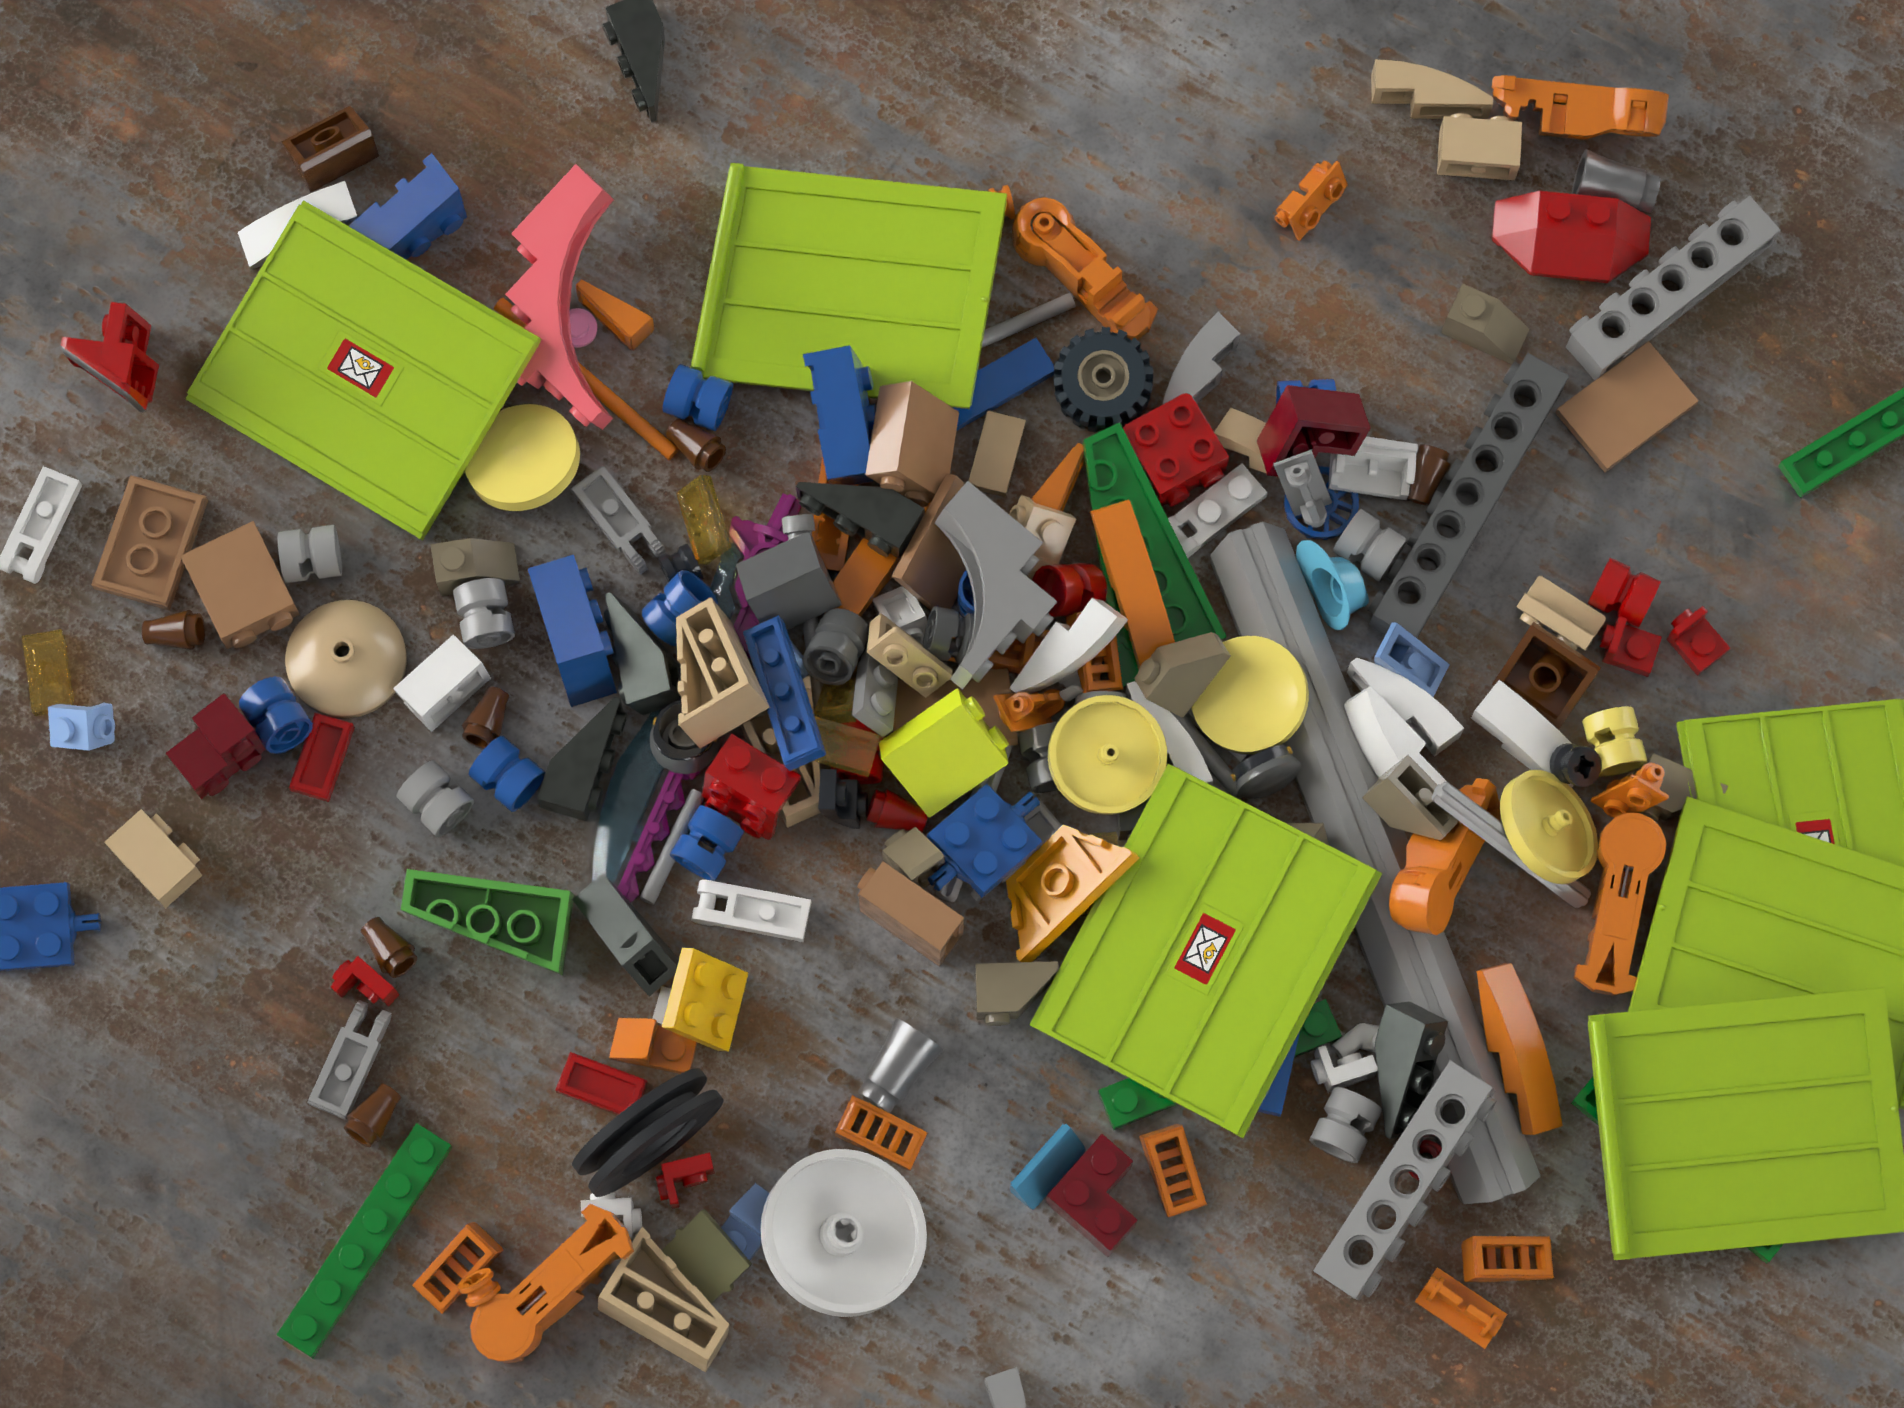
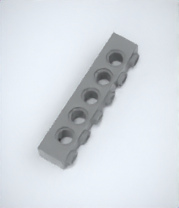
(1743, 221)
(1453, 1085)

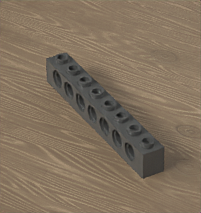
(1543, 386)

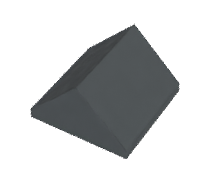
(788, 582)

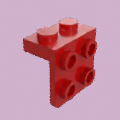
(1177, 449)
(748, 787)

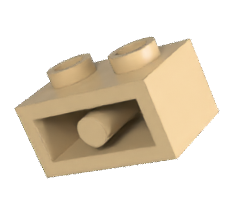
(1479, 147)
(154, 858)

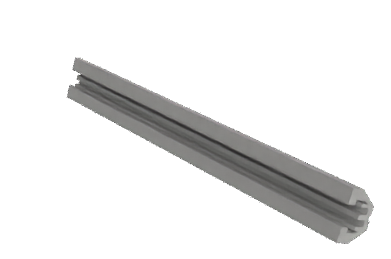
(1274, 602)

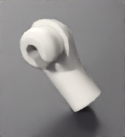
(1359, 1037)

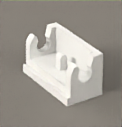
(1377, 469)
(442, 683)

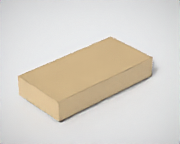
(997, 453)

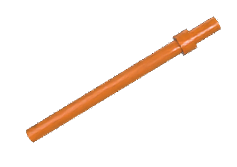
(609, 398)

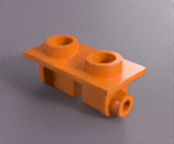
(1322, 187)
(1026, 710)
(1633, 792)
(1461, 1308)

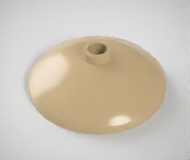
(350, 683)

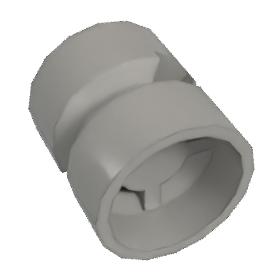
(1370, 545)
(309, 553)
(483, 611)
(431, 795)
(1345, 1125)

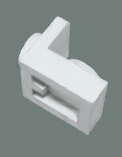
(904, 611)
(1350, 1069)

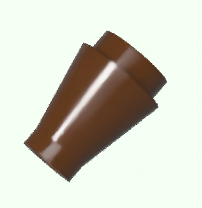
(697, 445)
(1430, 470)
(176, 630)
(486, 718)
(389, 948)
(372, 1116)

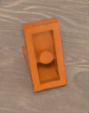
(650, 1045)

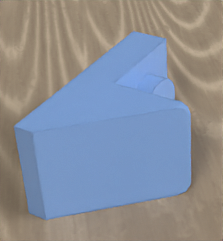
(1411, 659)
(745, 1221)

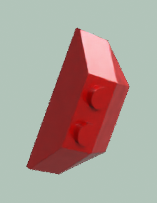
(1571, 235)

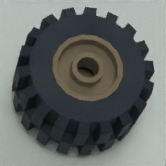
(1103, 379)

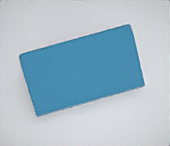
(1047, 1167)

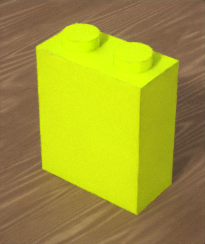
(944, 752)

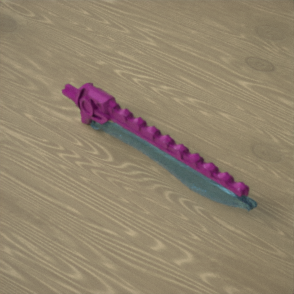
(637, 768)

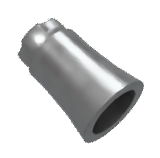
(1616, 180)
(898, 1065)

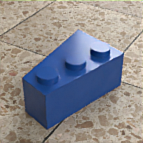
(416, 214)
(842, 412)
(573, 629)

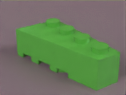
(502, 915)

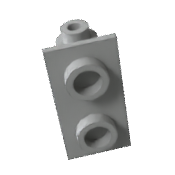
(1304, 487)

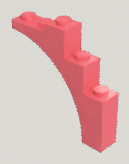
(553, 243)

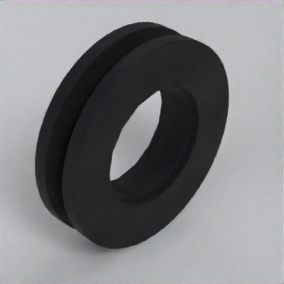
(647, 1132)

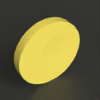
(524, 458)
(1254, 697)
(1107, 754)
(1549, 827)

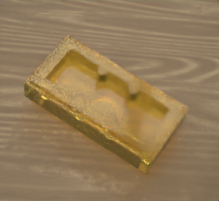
(703, 519)
(47, 670)
(837, 701)
(847, 747)

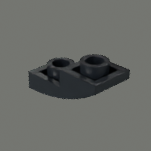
(842, 799)

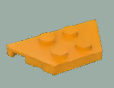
(1061, 885)

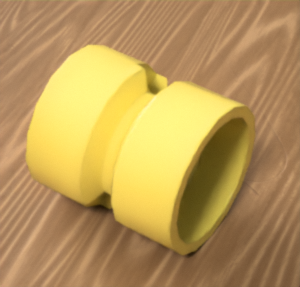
(1614, 740)

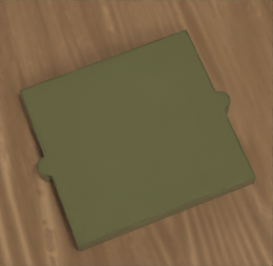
(707, 1256)

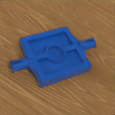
(984, 840)
(39, 926)

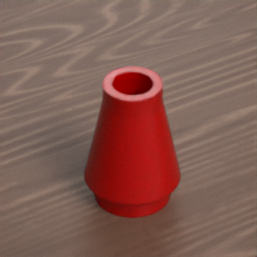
(894, 812)

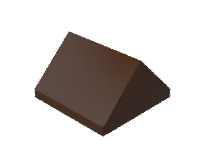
(331, 148)
(1548, 674)

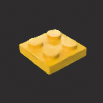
(705, 999)

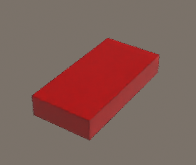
(322, 757)
(599, 1084)

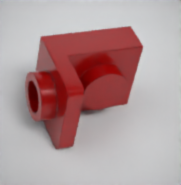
(1696, 640)
(1630, 647)
(372, 984)
(690, 1171)

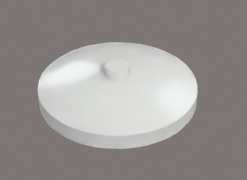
(843, 1232)

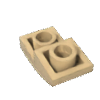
(1240, 434)

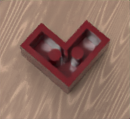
(1315, 422)
(216, 748)
(1085, 1199)

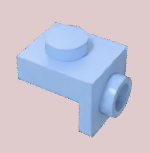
(81, 726)

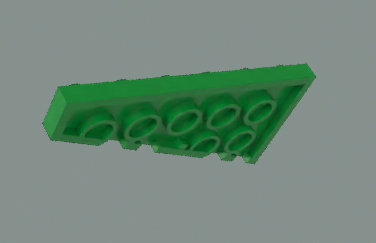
(1118, 476)

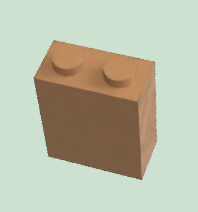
(911, 441)
(240, 586)
(910, 913)

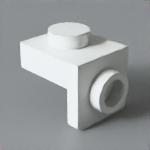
(621, 1207)

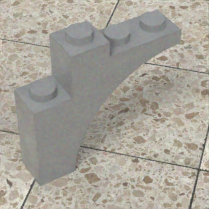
(997, 560)

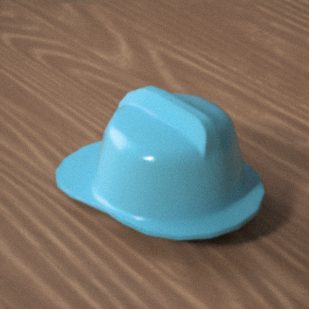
(1333, 582)

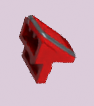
(121, 357)

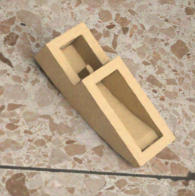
(1427, 90)

